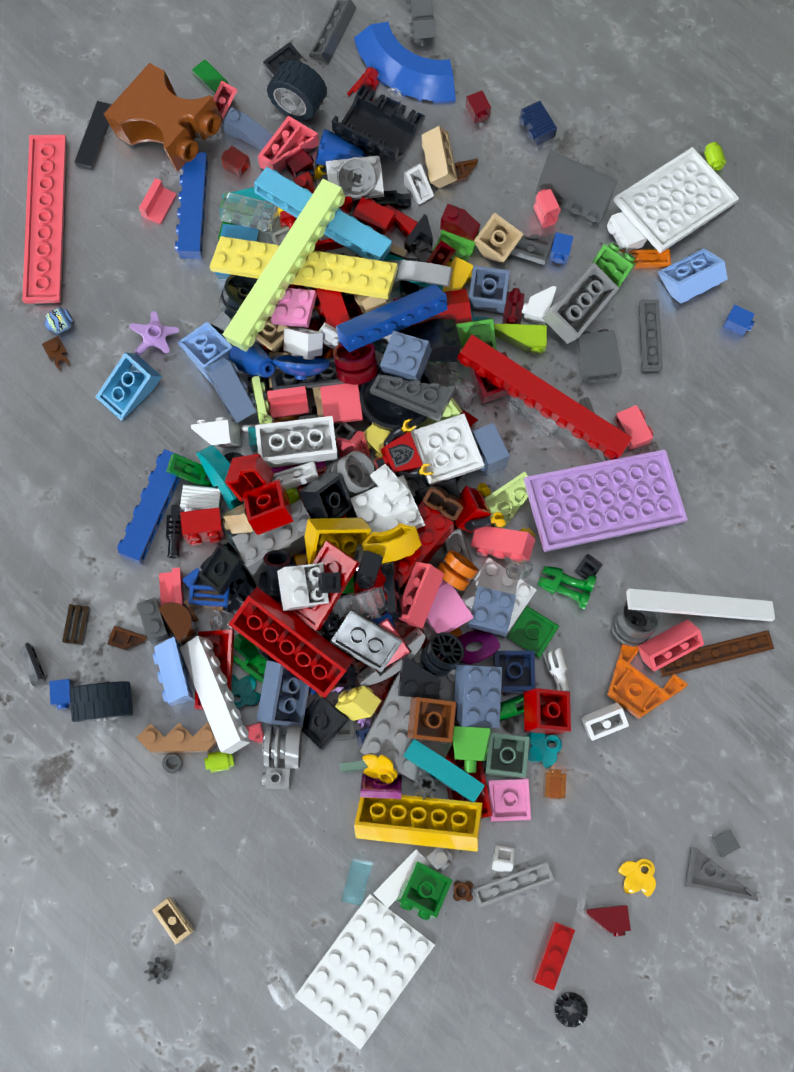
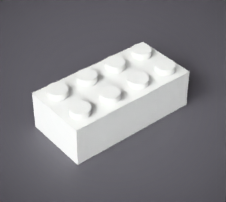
(297, 441)

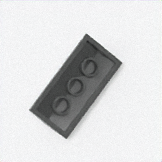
(328, 377)

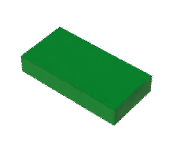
(208, 75)

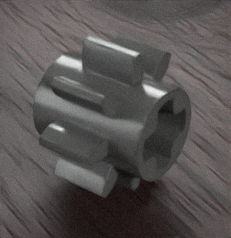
(426, 781)
(160, 965)

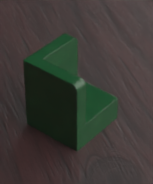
(245, 647)

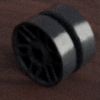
(442, 654)

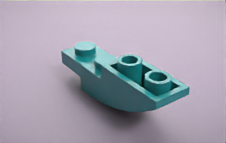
(217, 468)

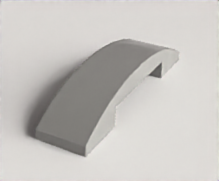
(423, 272)
(370, 676)

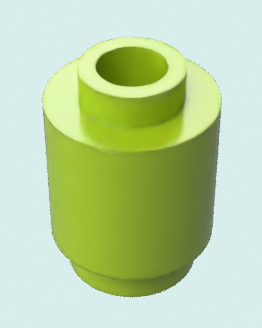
(715, 156)
(218, 761)

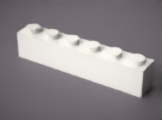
(215, 695)

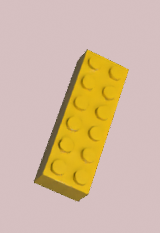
(420, 822)

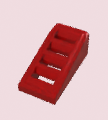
(403, 222)

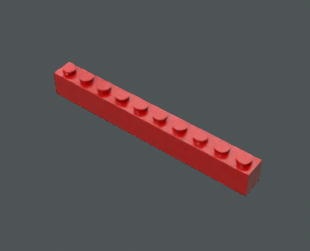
(544, 398)

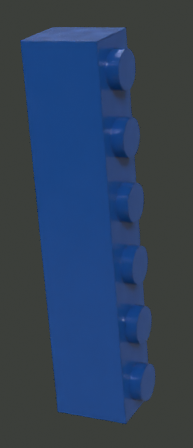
(192, 208)
(391, 317)
(149, 512)

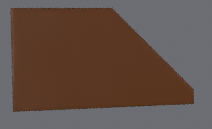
(464, 169)
(125, 639)

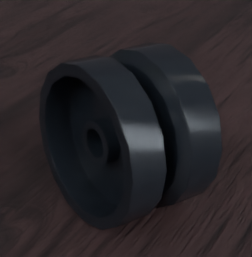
(234, 293)

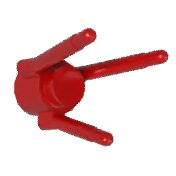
(368, 78)

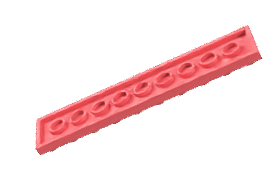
(44, 219)

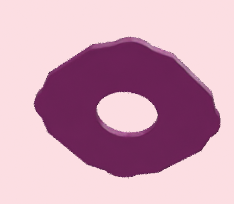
(489, 646)

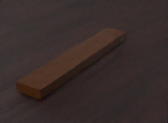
(720, 653)

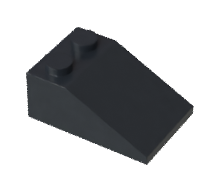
(442, 337)

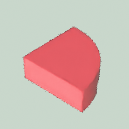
(255, 732)

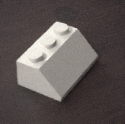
(333, 166)

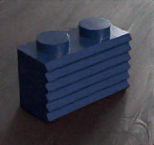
(538, 123)

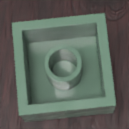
(507, 756)

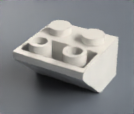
(220, 433)
(300, 586)

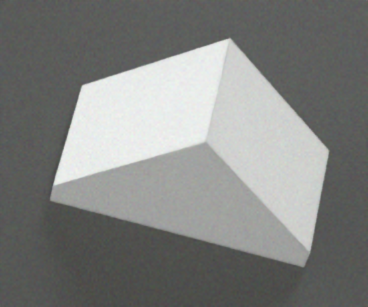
(417, 184)

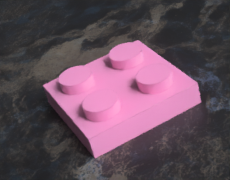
(294, 308)
(509, 800)

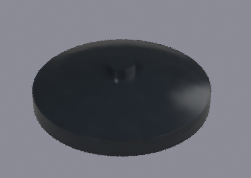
(387, 414)

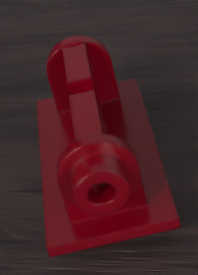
(513, 307)

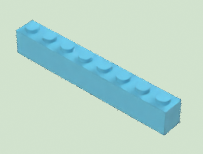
(342, 229)

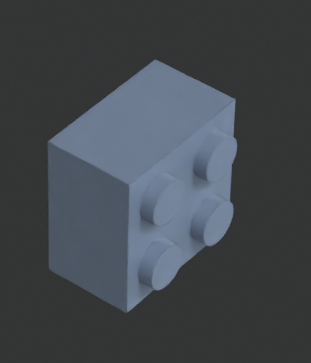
(488, 289)
(405, 356)
(491, 449)
(492, 611)

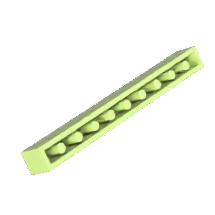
(284, 265)

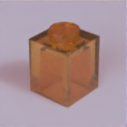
(554, 784)

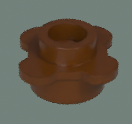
(458, 895)

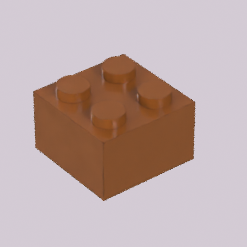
(431, 719)

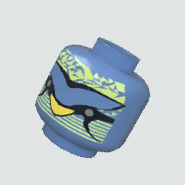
(58, 320)

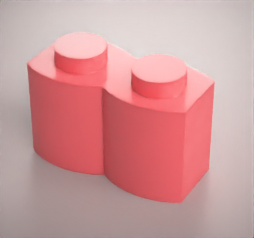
(546, 208)

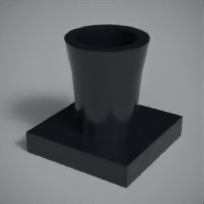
(269, 580)

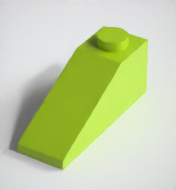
(524, 337)

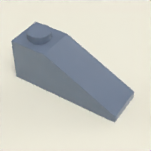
(245, 129)

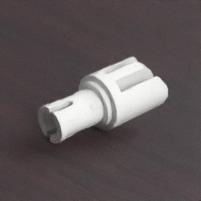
(557, 668)

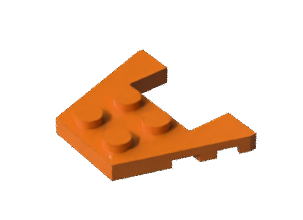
(635, 690)

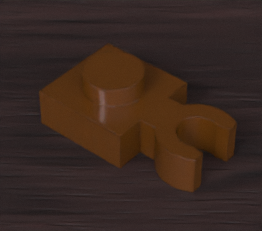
(56, 351)

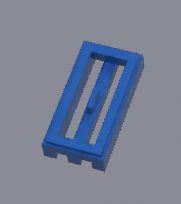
(209, 596)

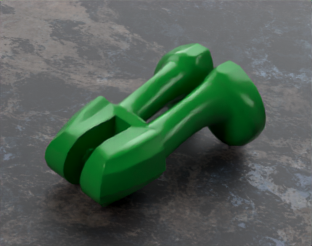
(555, 586)

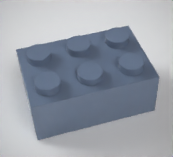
(231, 389)
(477, 696)
(282, 697)

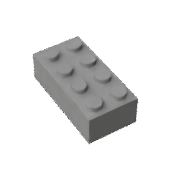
(580, 303)
(285, 538)

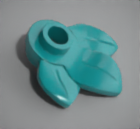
(245, 689)
(540, 748)

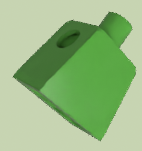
(471, 745)

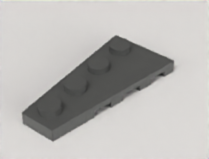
(419, 397)

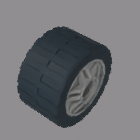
(297, 90)
(101, 701)

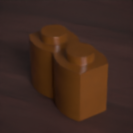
(439, 499)

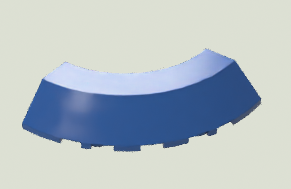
(403, 69)

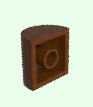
(180, 620)

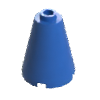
(336, 148)
(253, 362)

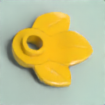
(380, 767)
(636, 879)

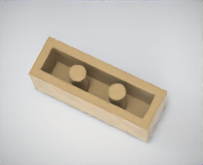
(439, 157)

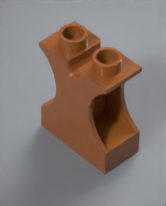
(154, 113)

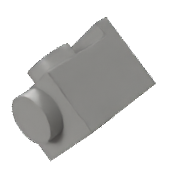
(284, 779)
(440, 858)

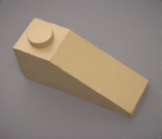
(237, 520)

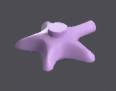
(153, 334)

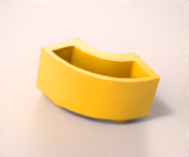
(394, 543)

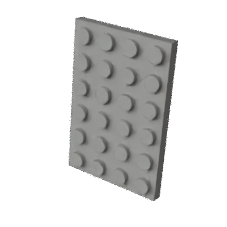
(390, 727)

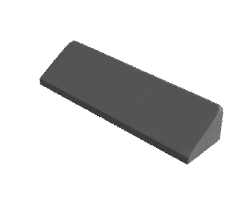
(333, 30)

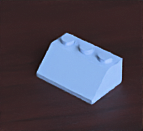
(693, 275)
(172, 672)

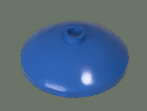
(301, 367)

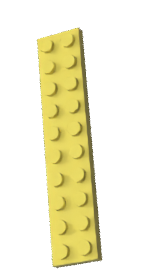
(320, 269)

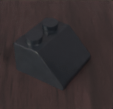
(327, 496)

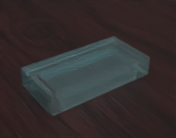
(356, 883)

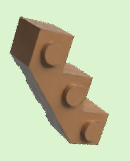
(178, 740)

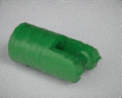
(508, 707)

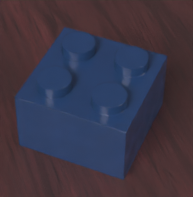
(517, 670)

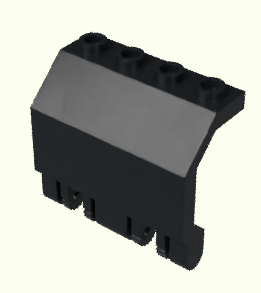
(379, 125)

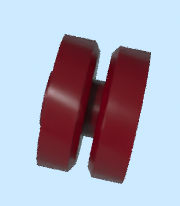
(355, 366)

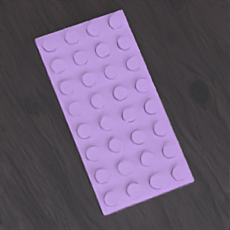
(604, 500)

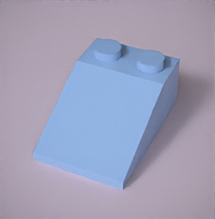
(205, 347)

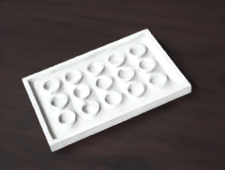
(676, 199)
(364, 971)

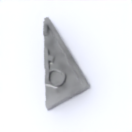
(708, 876)

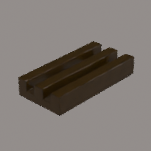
(78, 608)

